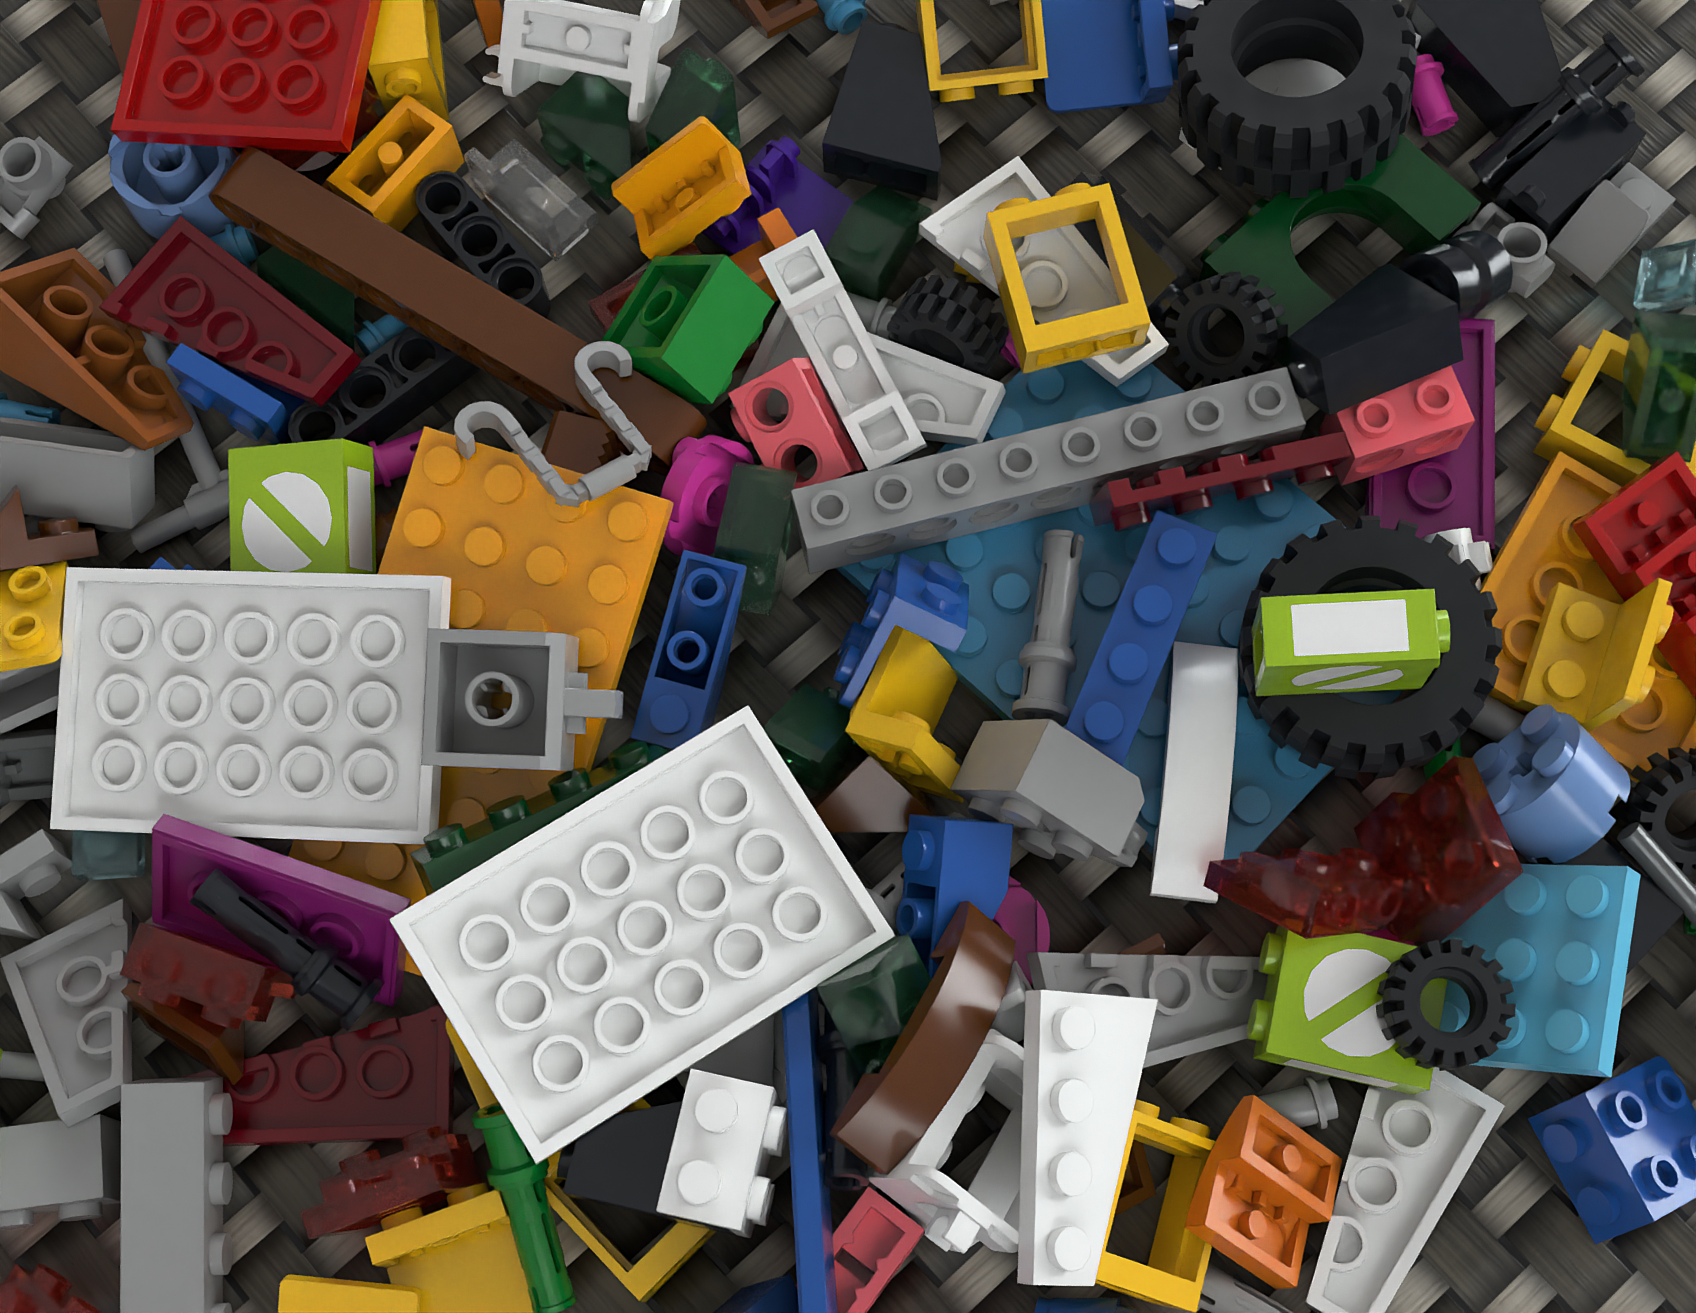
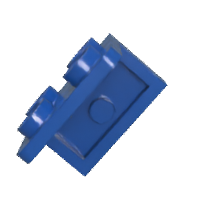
(1107, 53)
(249, 404)
(914, 596)
(1624, 1148)

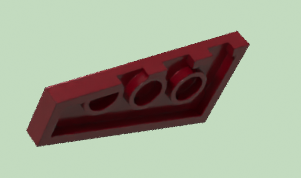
(218, 307)
(1305, 459)
(348, 1086)

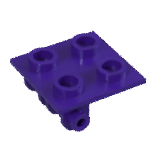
(785, 183)

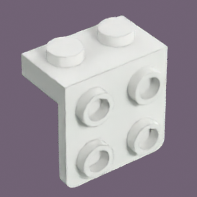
(724, 1153)

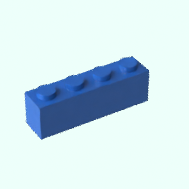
(1140, 635)

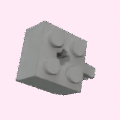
(545, 709)
(1053, 791)

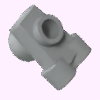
(28, 177)
(1523, 243)

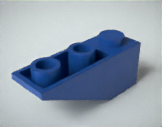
(691, 652)
(950, 864)

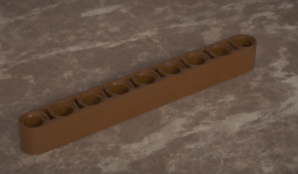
(440, 299)

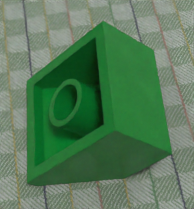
(690, 323)

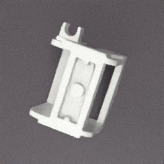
(559, 37)
(991, 1204)

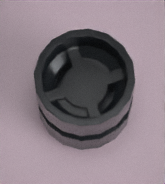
(1466, 269)

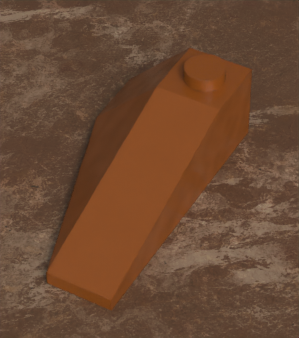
(79, 355)

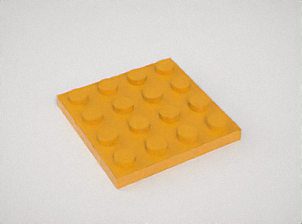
(1548, 551)

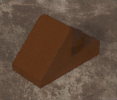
(56, 541)

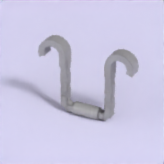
(597, 482)

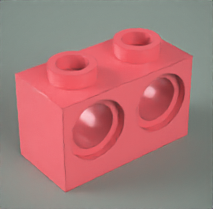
(809, 422)
(1402, 426)
(870, 1250)

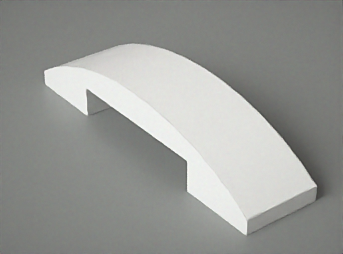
(842, 352)
(1195, 770)

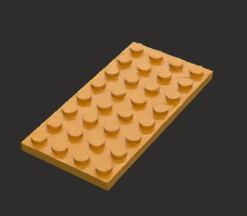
(511, 568)

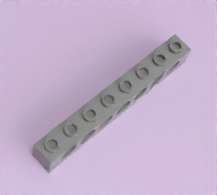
(1039, 470)

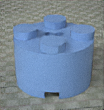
(169, 182)
(1552, 785)

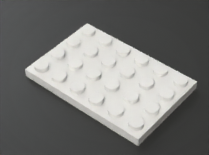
(247, 703)
(641, 932)

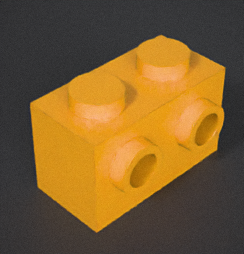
(394, 159)

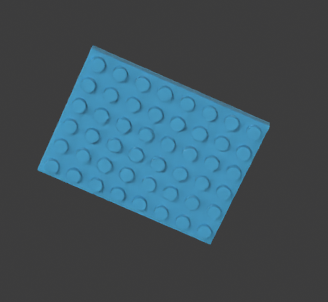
(1003, 583)

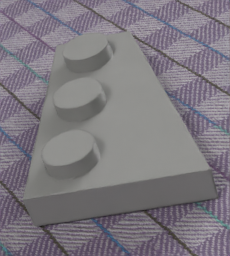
(76, 1010)

